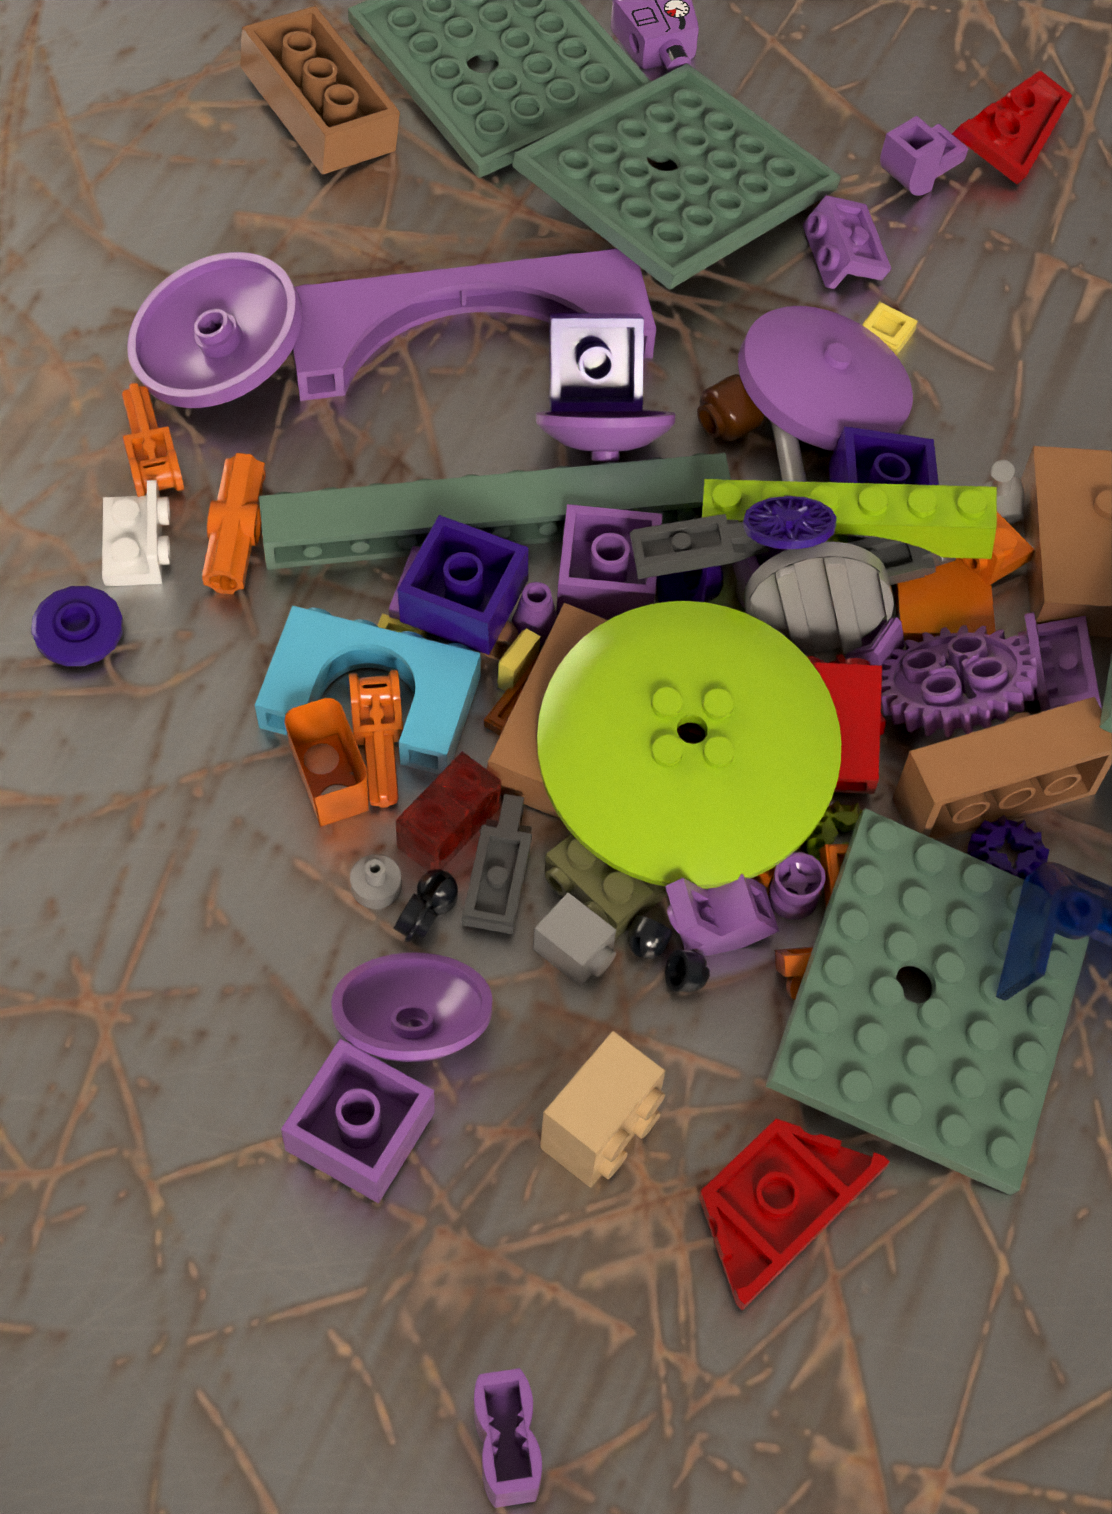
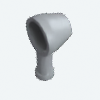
(1009, 491)

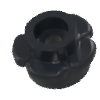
(416, 918)

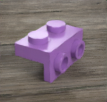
(1062, 661)

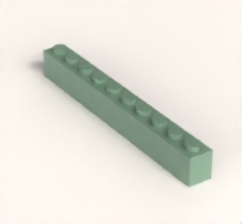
(514, 505)

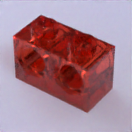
(448, 813)

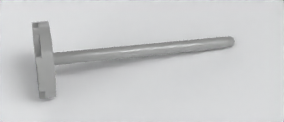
(819, 593)

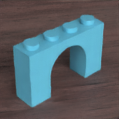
(322, 647)

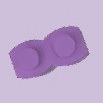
(510, 1449)

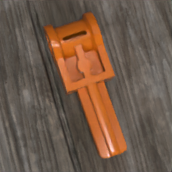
(148, 446)
(377, 727)

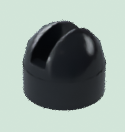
(446, 894)
(648, 937)
(686, 971)

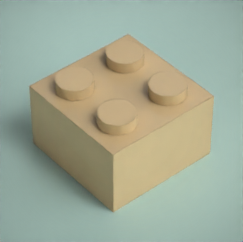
(603, 1110)

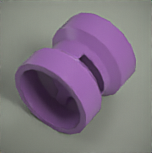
(801, 875)

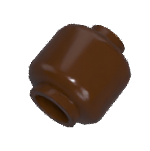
(728, 410)

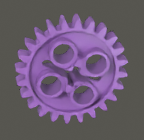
(986, 667)

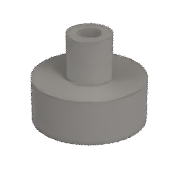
(375, 881)

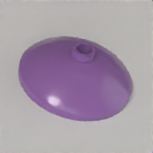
(606, 431)
(411, 1006)

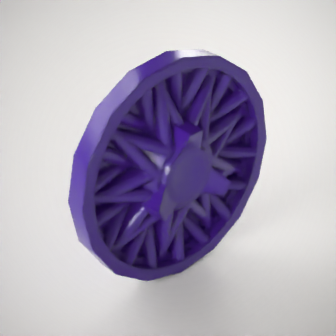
(789, 522)
(77, 626)

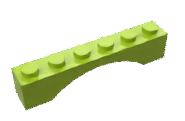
(932, 517)

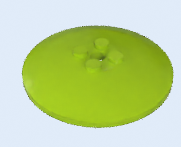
(674, 805)

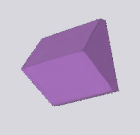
(880, 642)

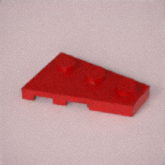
(1016, 126)

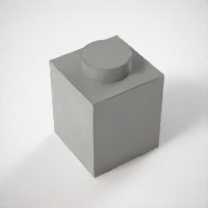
(575, 940)

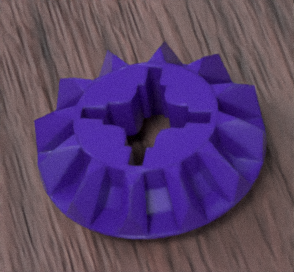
(990, 839)

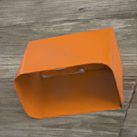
(327, 724)

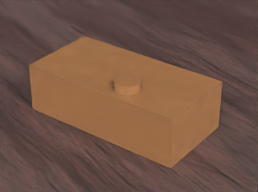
(319, 89)
(1071, 531)
(515, 753)
(1004, 770)

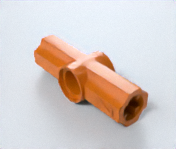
(234, 524)

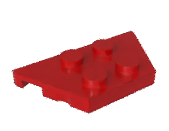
(779, 1201)

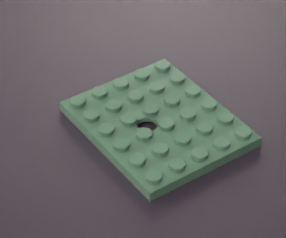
(548, 74)
(729, 184)
(940, 1075)

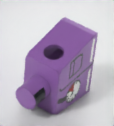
(656, 31)

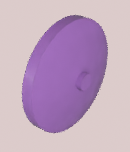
(215, 330)
(822, 373)

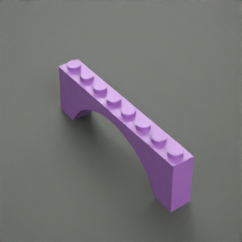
(357, 316)

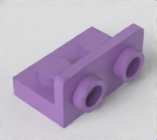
(845, 241)

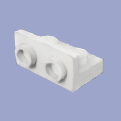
(133, 538)

